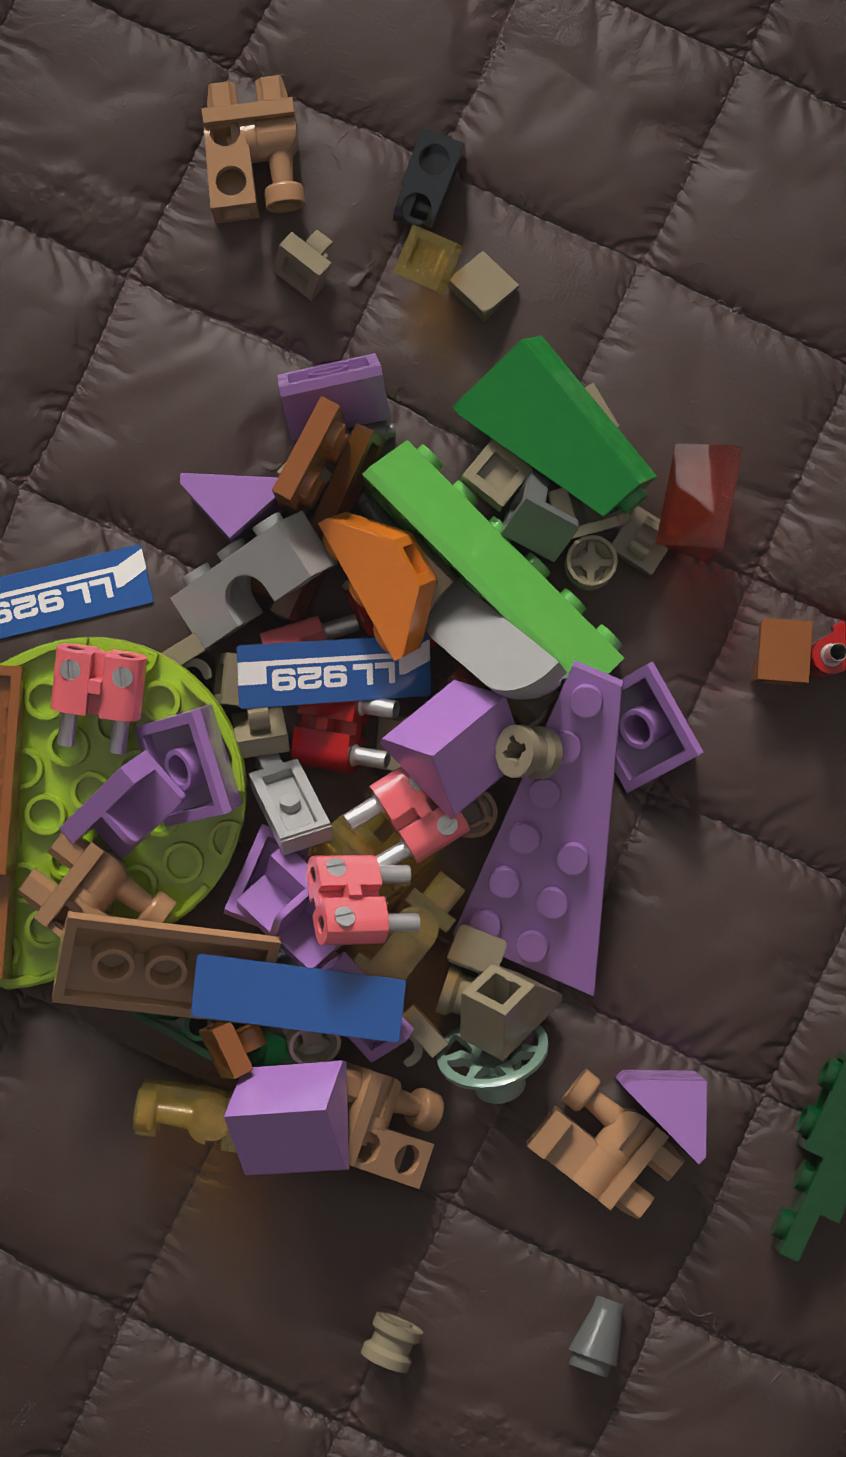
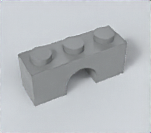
(280, 557)

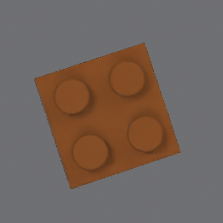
(319, 442)

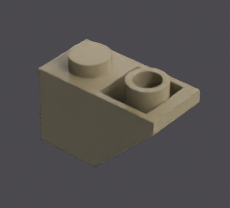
(503, 1010)

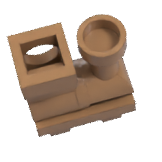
(247, 135)
(89, 887)
(371, 1104)
(612, 1159)

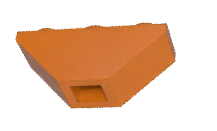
(385, 577)

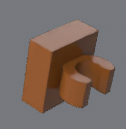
(230, 1046)

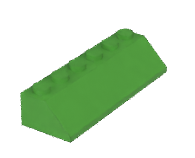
(485, 561)

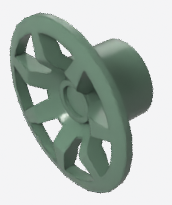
(489, 1076)

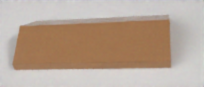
(143, 962)

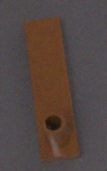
(339, 497)

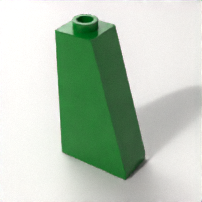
(557, 427)

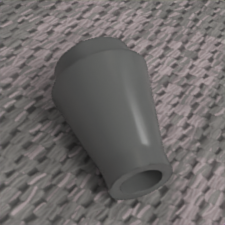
(598, 1339)

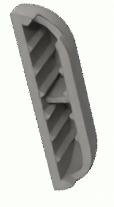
(492, 646)

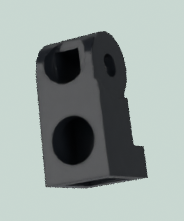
(428, 179)

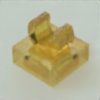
(428, 259)

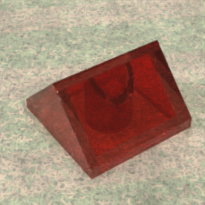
(699, 499)

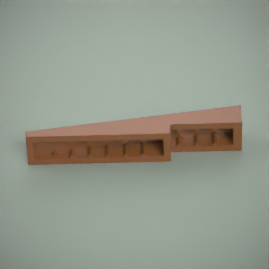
(10, 766)

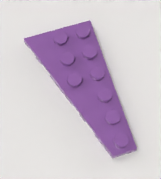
(551, 851)

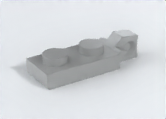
(289, 804)

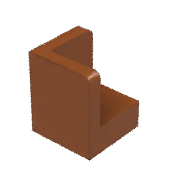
(783, 652)

